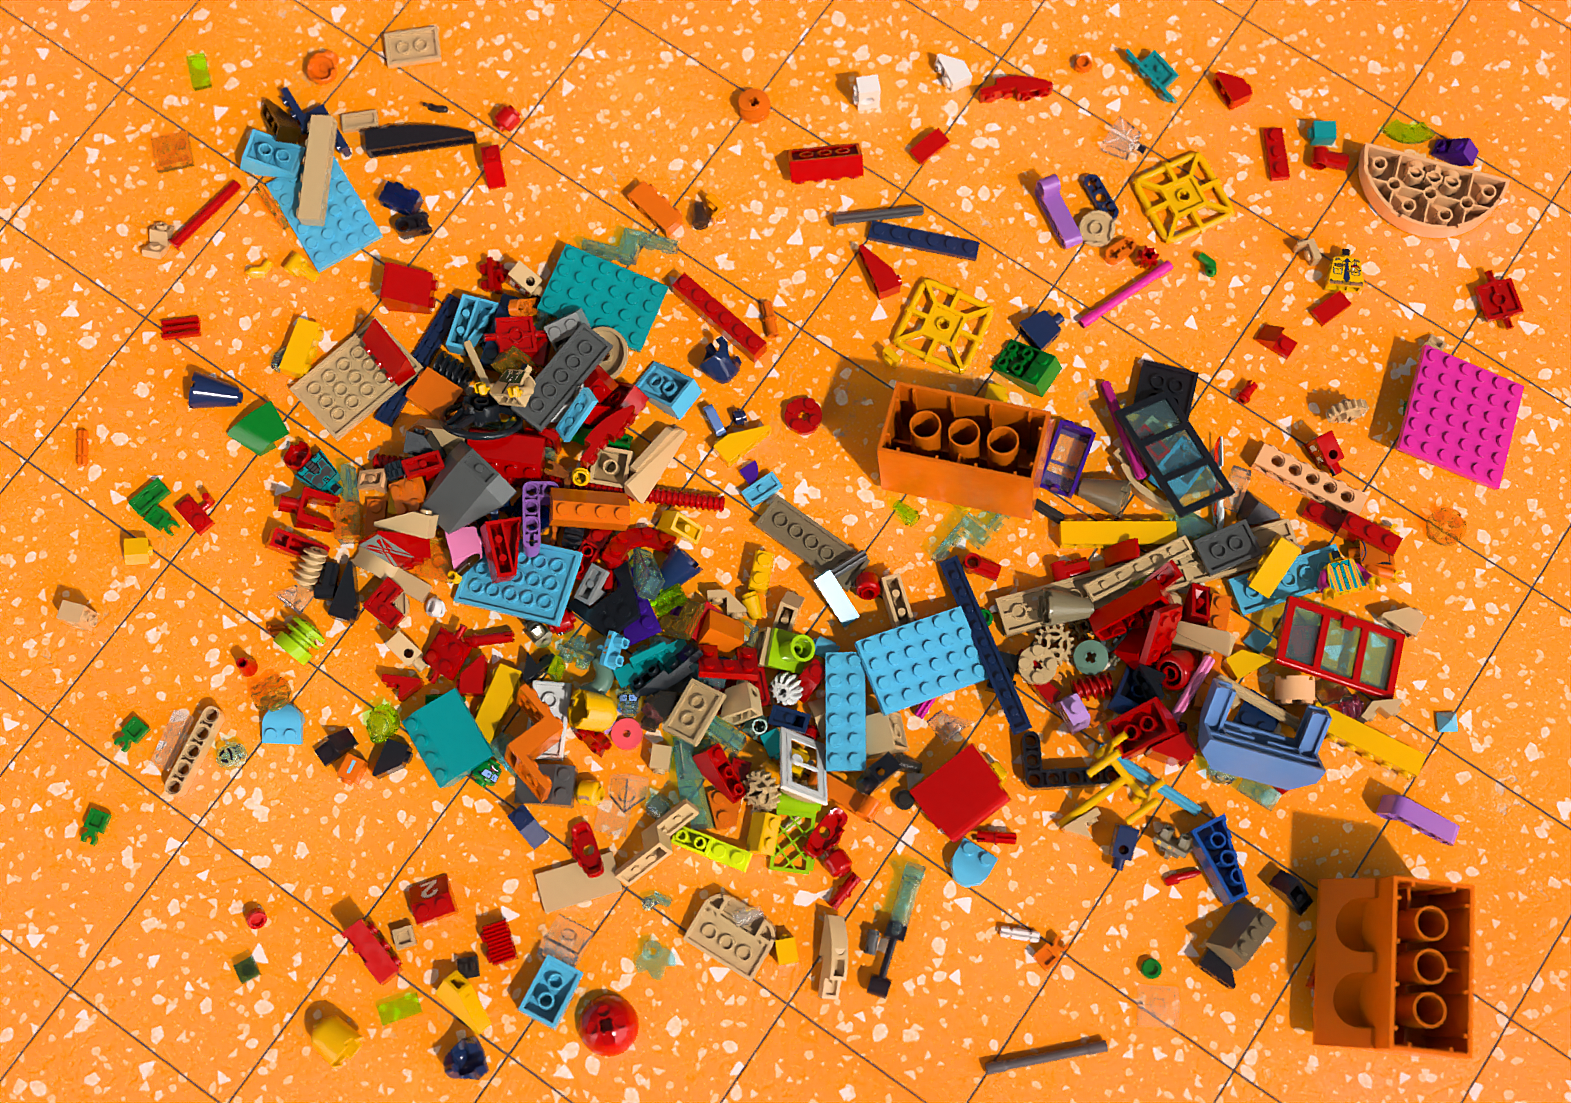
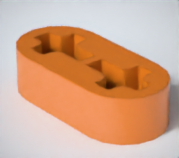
(1122, 254)

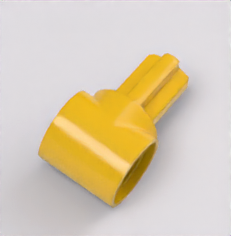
(299, 267)

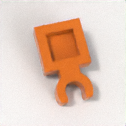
(1047, 954)

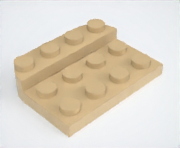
(734, 947)

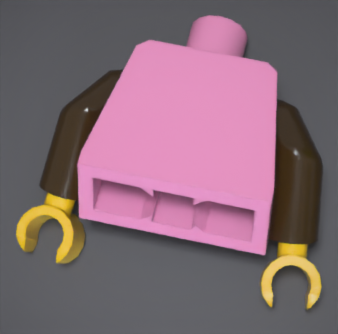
(464, 550)

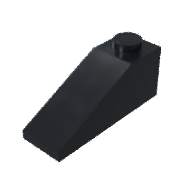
(346, 601)

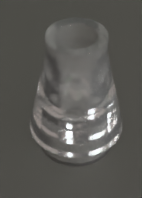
(746, 915)

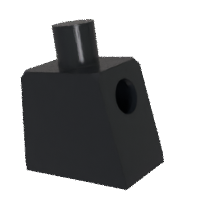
(870, 781)

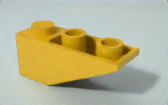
(463, 1001)

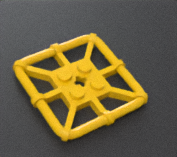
(1180, 208)
(932, 330)

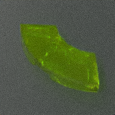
(1407, 133)

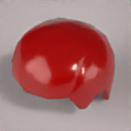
(297, 456)

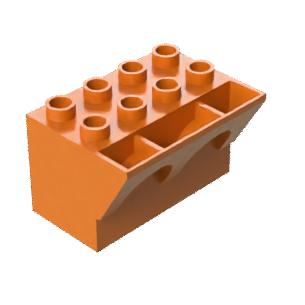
(964, 450)
(1395, 966)

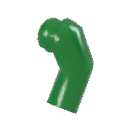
(1209, 264)

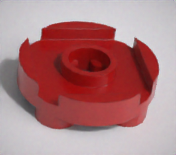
(797, 424)

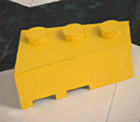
(1273, 565)

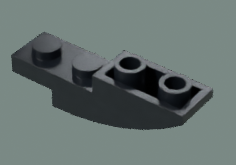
(662, 676)

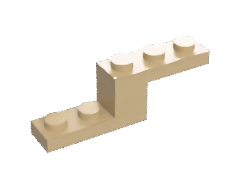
(656, 842)

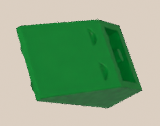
(1027, 367)

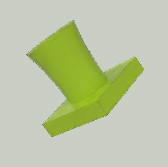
(788, 651)

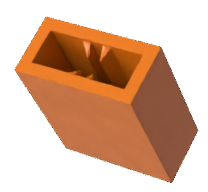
(434, 393)

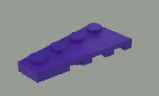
(643, 627)

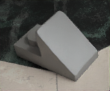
(591, 585)

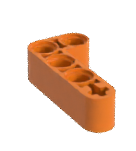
(848, 798)

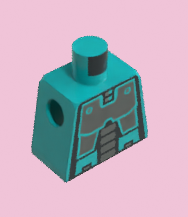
(320, 475)

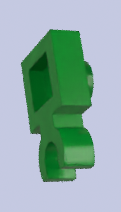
(160, 519)
(134, 731)
(96, 822)

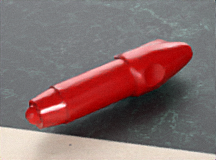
(1177, 877)

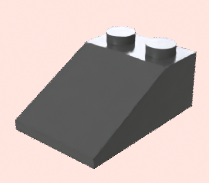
(562, 790)

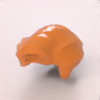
(323, 67)

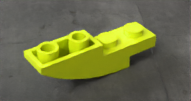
(712, 848)

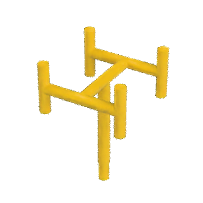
(1110, 757)

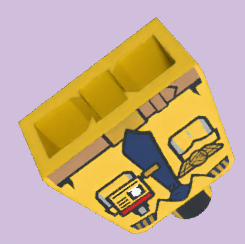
(1344, 274)

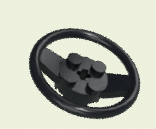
(479, 411)

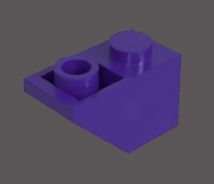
(1455, 151)

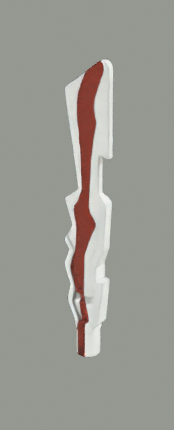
(1217, 508)

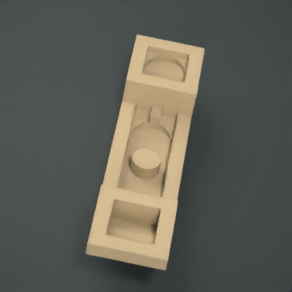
(1143, 493)

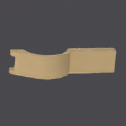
(411, 585)

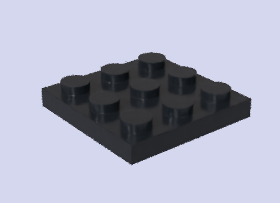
(1160, 377)

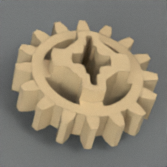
(1346, 411)
(1048, 639)
(761, 791)

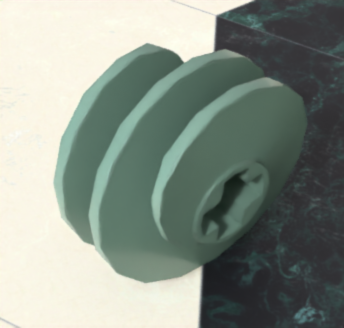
(1080, 656)

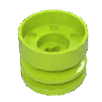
(299, 640)

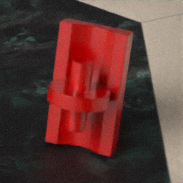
(496, 275)

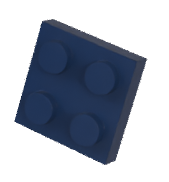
(1254, 717)

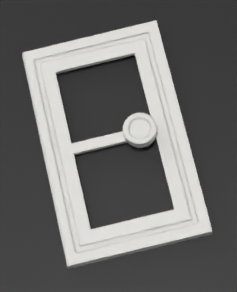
(787, 759)

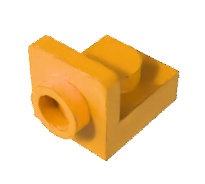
(716, 207)

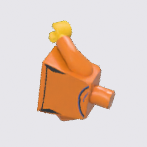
(1375, 560)

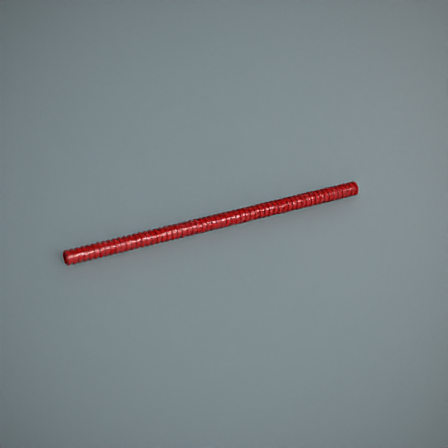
(656, 495)

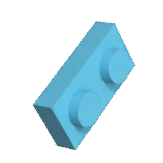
(762, 489)

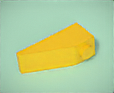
(738, 444)

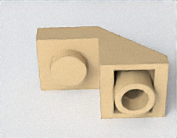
(159, 242)
(734, 607)
(1384, 707)

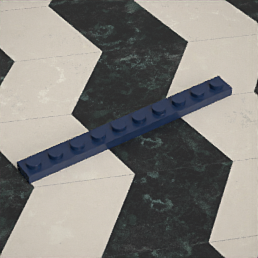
(986, 646)

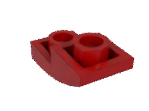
(929, 146)
(1121, 552)

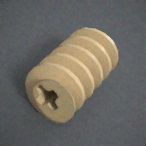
(311, 567)

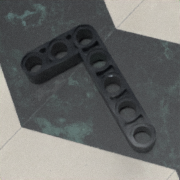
(1062, 774)

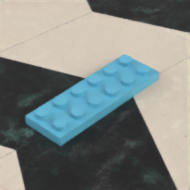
(1297, 582)
(845, 712)

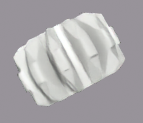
(786, 689)

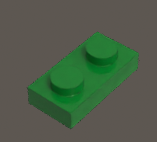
(149, 496)

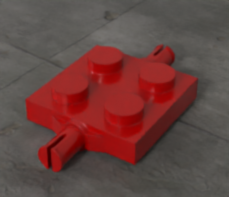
(1498, 300)
(517, 332)
(447, 653)

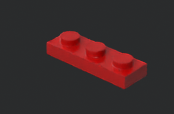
(1276, 154)

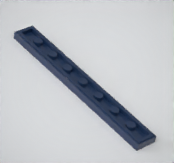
(424, 355)

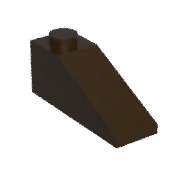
(280, 124)

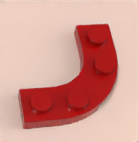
(637, 537)

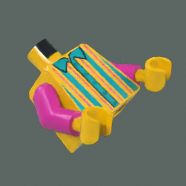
(1344, 577)

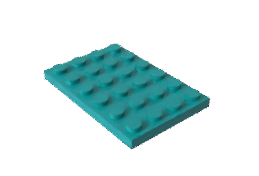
(606, 294)

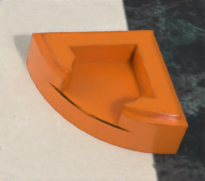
(1097, 717)

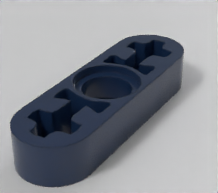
(1100, 190)

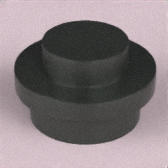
(904, 800)

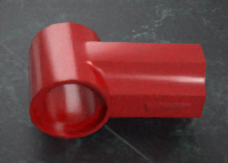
(1323, 159)
(983, 567)
(1063, 570)

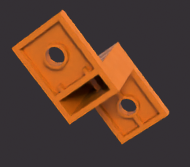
(533, 742)

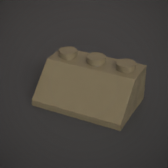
(1240, 934)

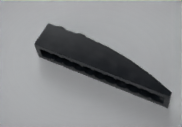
(414, 138)

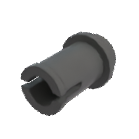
(871, 941)

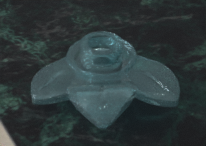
(655, 963)

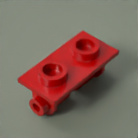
(596, 744)

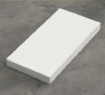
(558, 698)

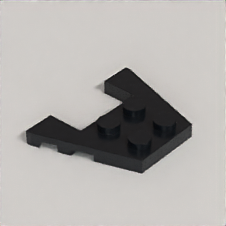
(614, 611)

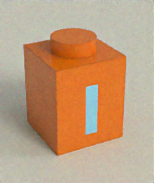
(352, 769)

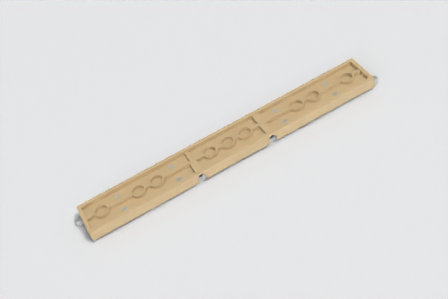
(1020, 610)

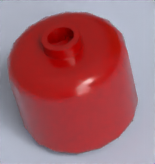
(1179, 667)

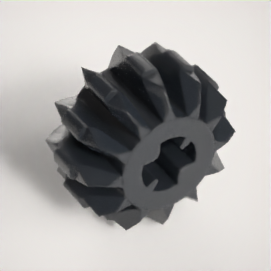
(572, 537)

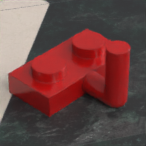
(195, 514)

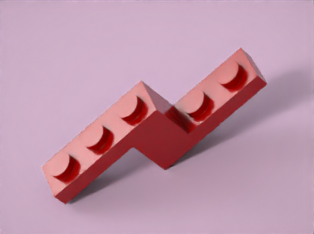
(1352, 527)

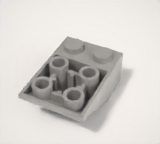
(564, 327)

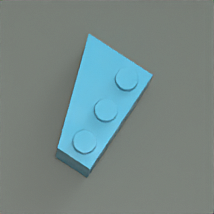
(470, 323)

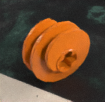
(752, 113)

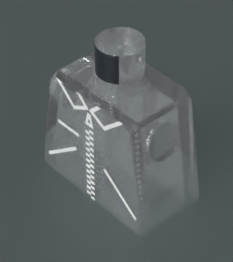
(1123, 140)

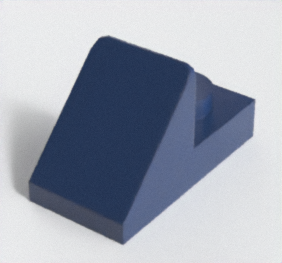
(789, 719)

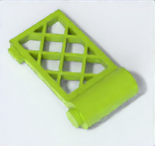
(794, 807)

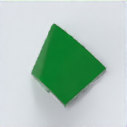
(260, 429)

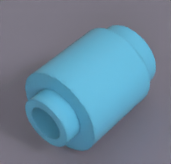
(824, 645)

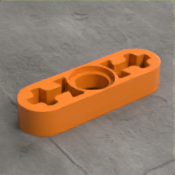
(523, 306)

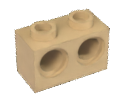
(77, 616)

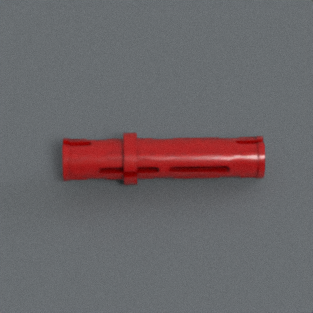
(489, 639)

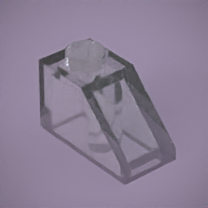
(1239, 480)

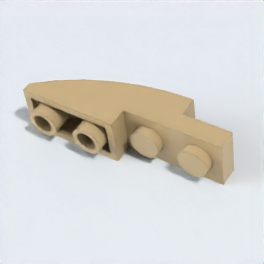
(835, 960)

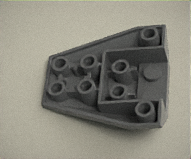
(466, 489)

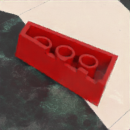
(1129, 610)

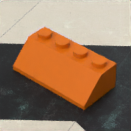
(589, 509)

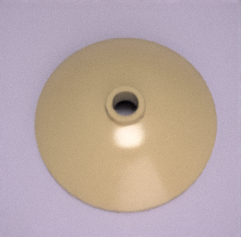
(619, 353)

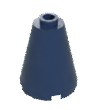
(212, 392)
(678, 568)

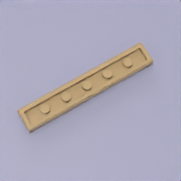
(1137, 568)

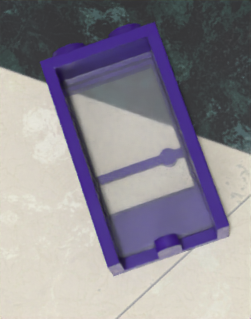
(1066, 458)

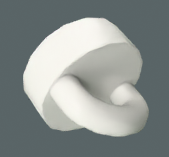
(435, 607)

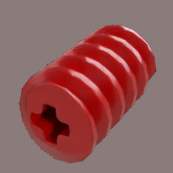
(1093, 687)

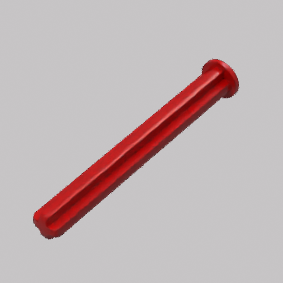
(203, 216)

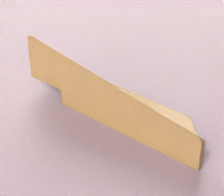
(653, 462)
(1203, 638)

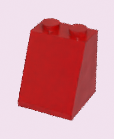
(408, 289)

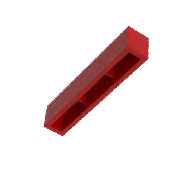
(719, 317)

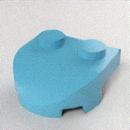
(283, 726)
(971, 864)

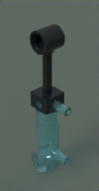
(897, 924)

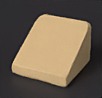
(1435, 342)

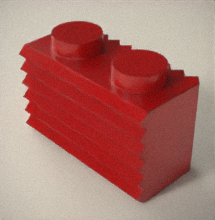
(499, 942)

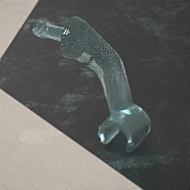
(752, 635)

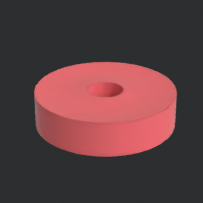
(633, 740)

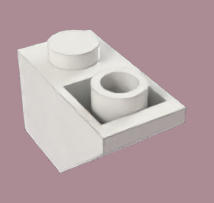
(954, 72)

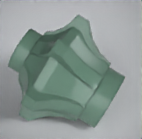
(760, 729)

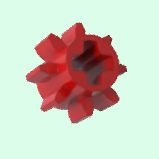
(1147, 257)

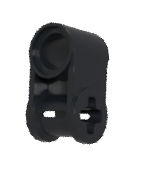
(414, 225)

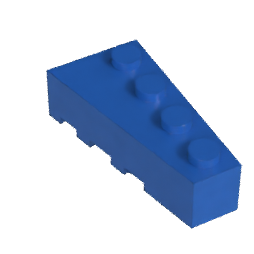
(1219, 859)

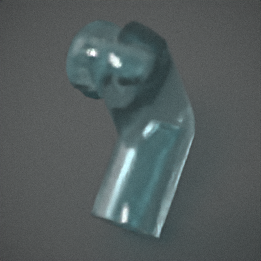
(277, 358)
(654, 899)

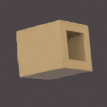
(661, 759)

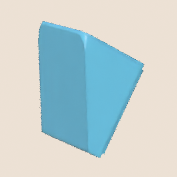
(1257, 641)

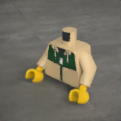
(512, 388)

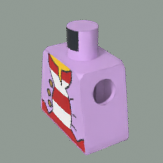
(1073, 713)

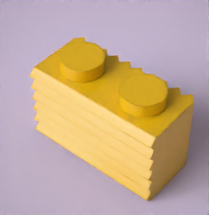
(761, 572)
(763, 833)

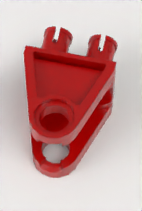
(306, 521)

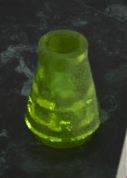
(906, 513)

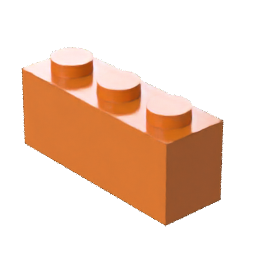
(656, 208)

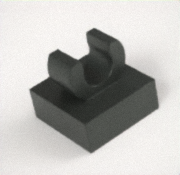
(469, 967)

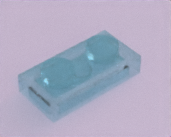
(349, 479)

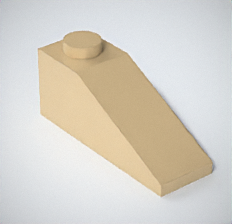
(415, 523)

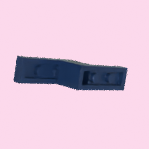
(297, 113)

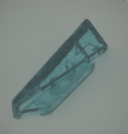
(695, 793)

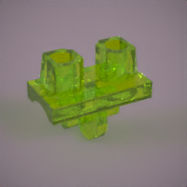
(668, 600)

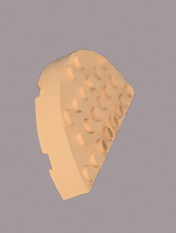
(1427, 194)

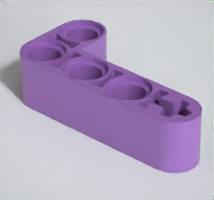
(1056, 211)
(534, 501)
(1419, 818)

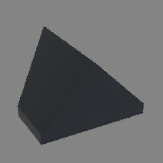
(1255, 510)

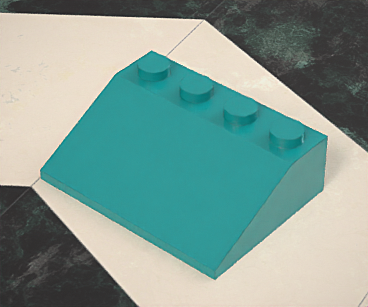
(448, 738)

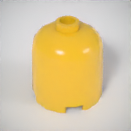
(591, 711)
(335, 1040)

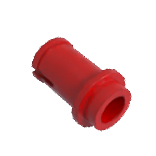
(1244, 396)

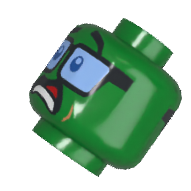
(487, 773)

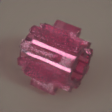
(1351, 708)

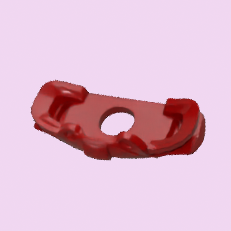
(834, 822)
(583, 836)

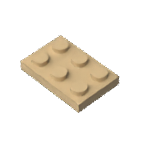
(412, 47)
(694, 712)

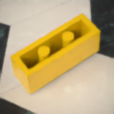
(301, 348)

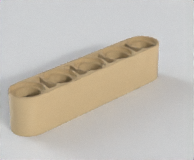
(194, 762)

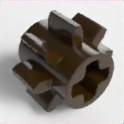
(1085, 626)

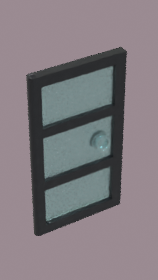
(1174, 453)

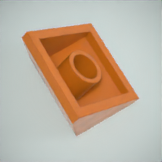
(722, 632)

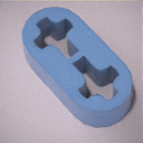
(714, 421)

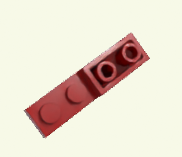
(1022, 87)
(609, 429)
(592, 549)

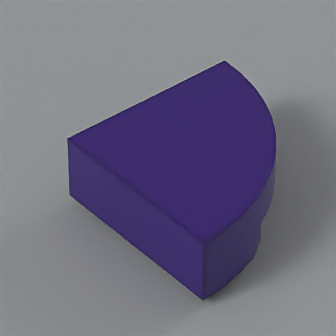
(750, 472)

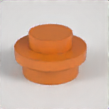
(1082, 64)

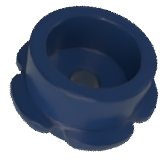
(739, 417)

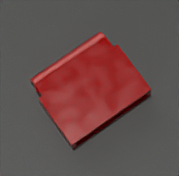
(961, 793)

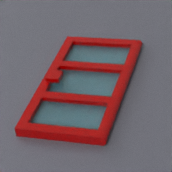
(1339, 648)

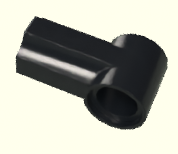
(327, 584)

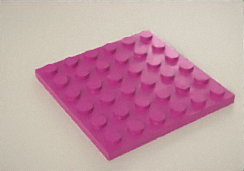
(1460, 417)

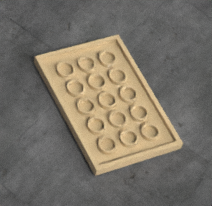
(348, 385)

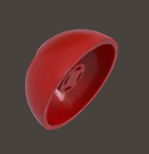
(622, 1022)

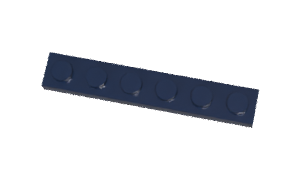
(923, 241)

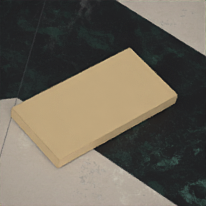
(571, 886)

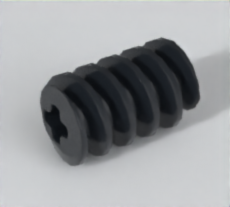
(453, 372)

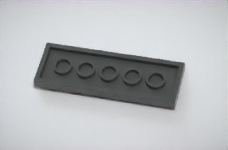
(563, 376)

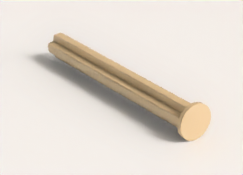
(1263, 704)

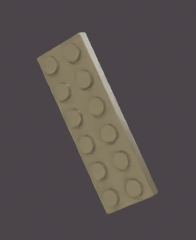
(808, 540)

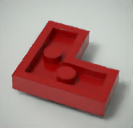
(552, 437)
(380, 604)

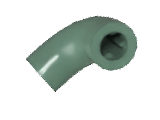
(602, 681)

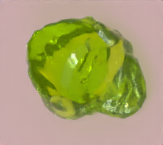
(382, 723)

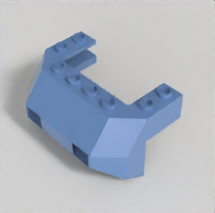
(1260, 753)

